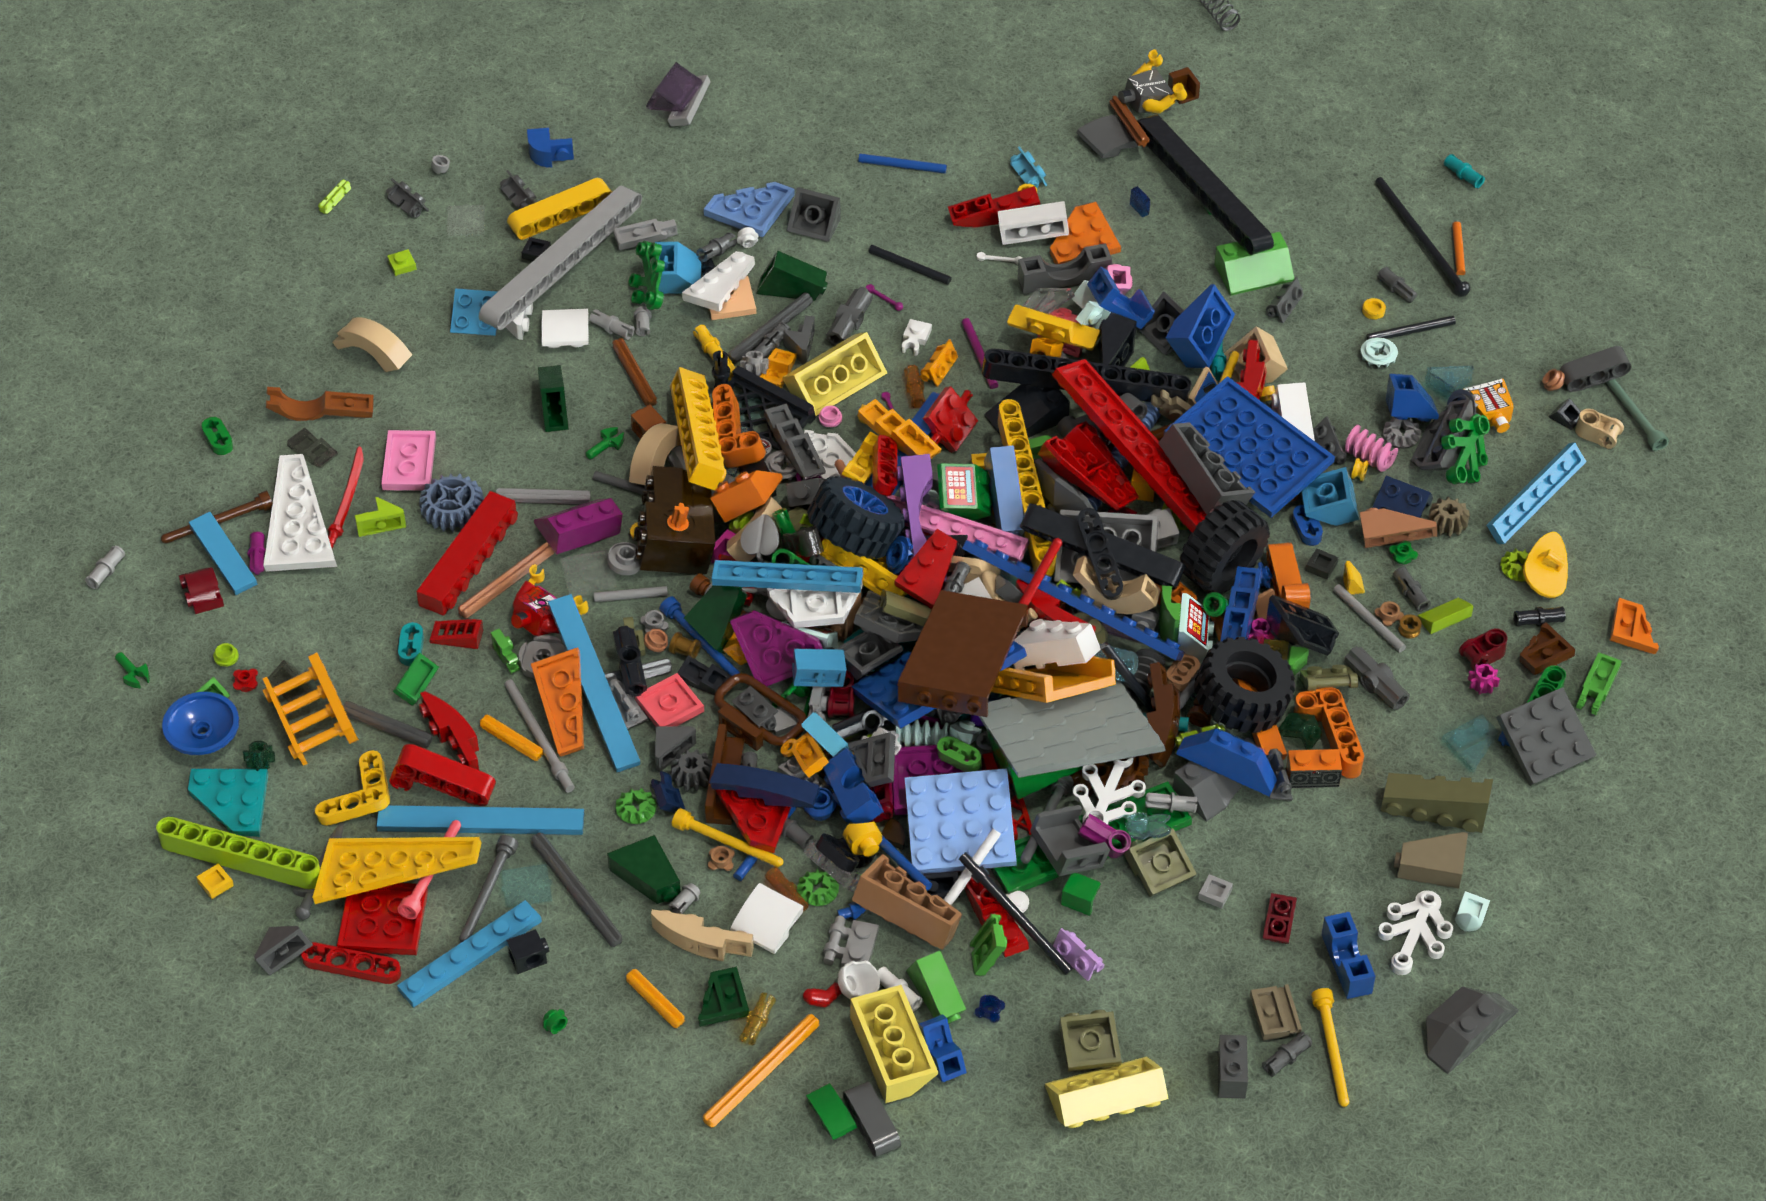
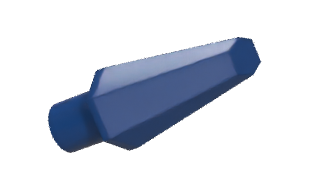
(854, 911)

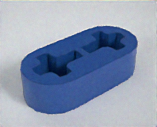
(1302, 527)

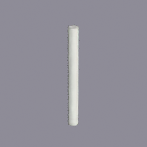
(966, 874)

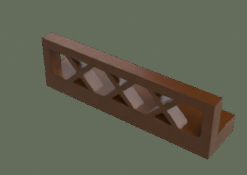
(726, 751)

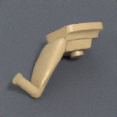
(987, 574)

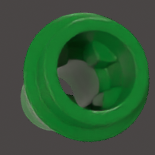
(1215, 604)

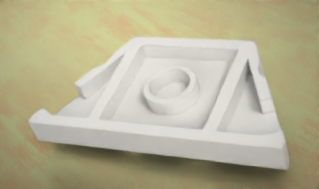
(811, 607)

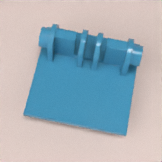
(466, 312)

